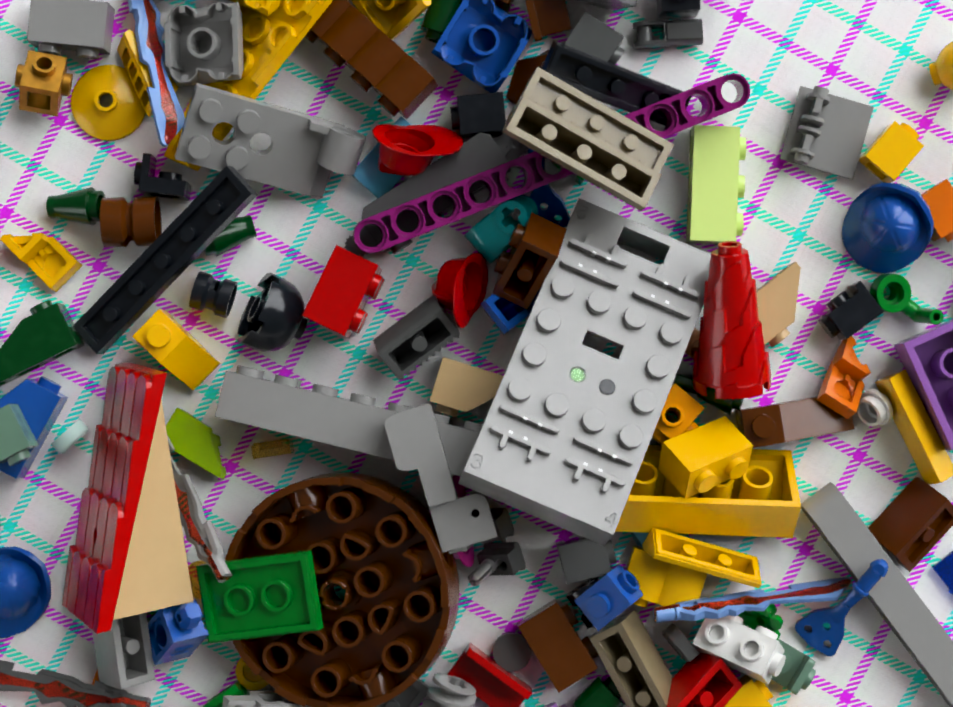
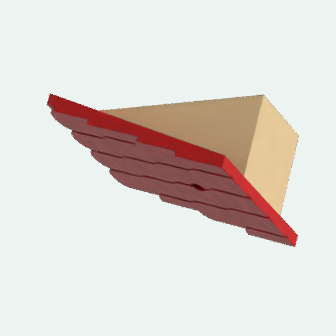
(129, 521)

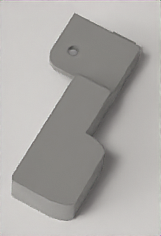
(419, 446)

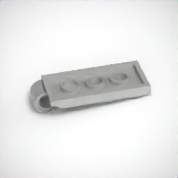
(300, 150)

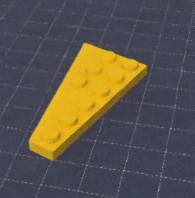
(265, 48)

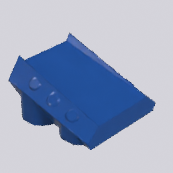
(483, 42)

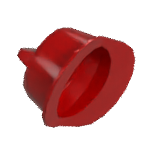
(413, 147)
(462, 286)

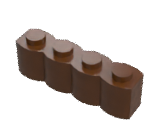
(373, 58)

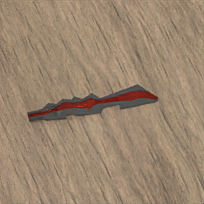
(67, 689)

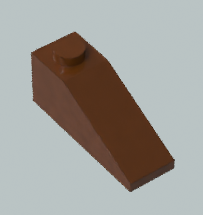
(789, 422)

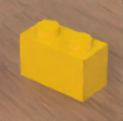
(705, 457)

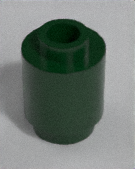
(438, 17)
(600, 694)

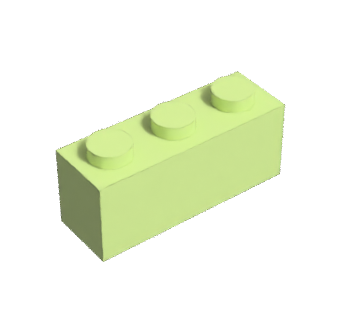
(715, 184)

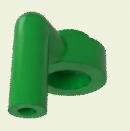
(900, 299)

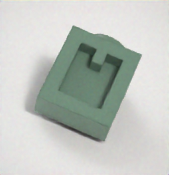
(797, 670)

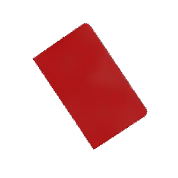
(492, 682)

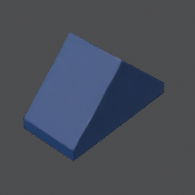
(505, 313)

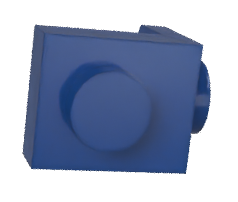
(609, 597)

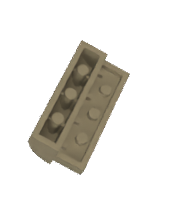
(588, 138)

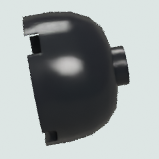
(272, 316)

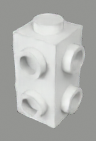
(741, 647)

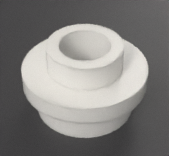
(875, 408)

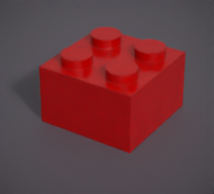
(344, 292)

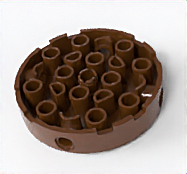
(395, 580)

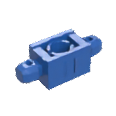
(176, 632)

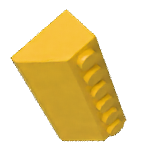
(754, 505)

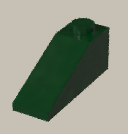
(38, 341)

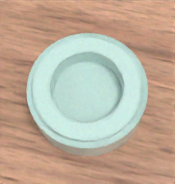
(70, 436)

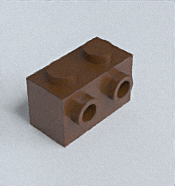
(529, 260)

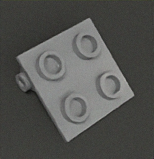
(826, 132)

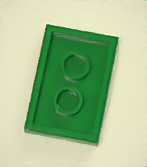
(261, 598)

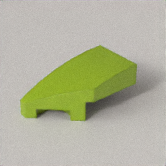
(195, 442)

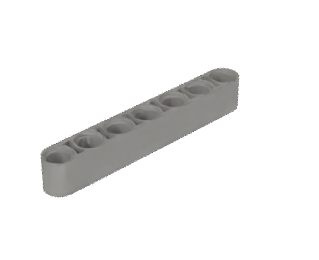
(892, 594)

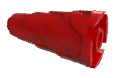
(731, 336)

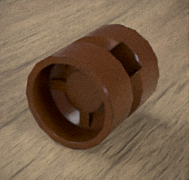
(130, 221)

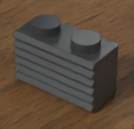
(416, 337)

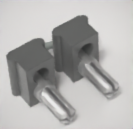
(498, 557)

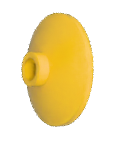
(109, 122)

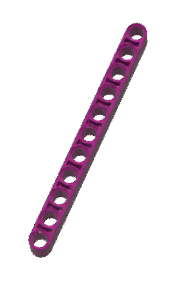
(535, 176)

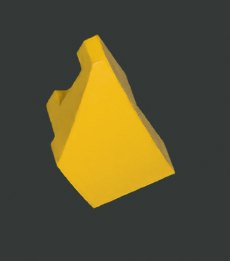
(45, 257)

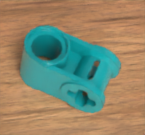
(494, 231)

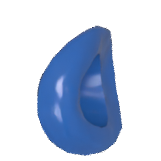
(887, 227)
(23, 590)

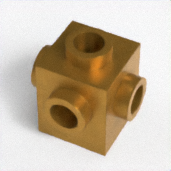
(43, 82)

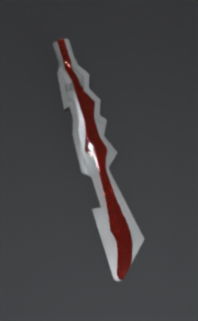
(196, 527)

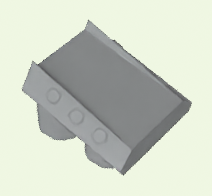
(204, 44)

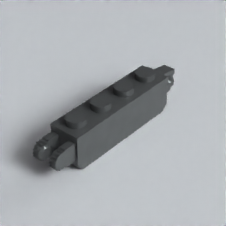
(474, 157)

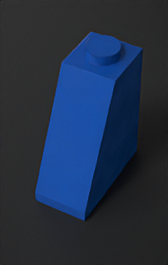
(41, 406)

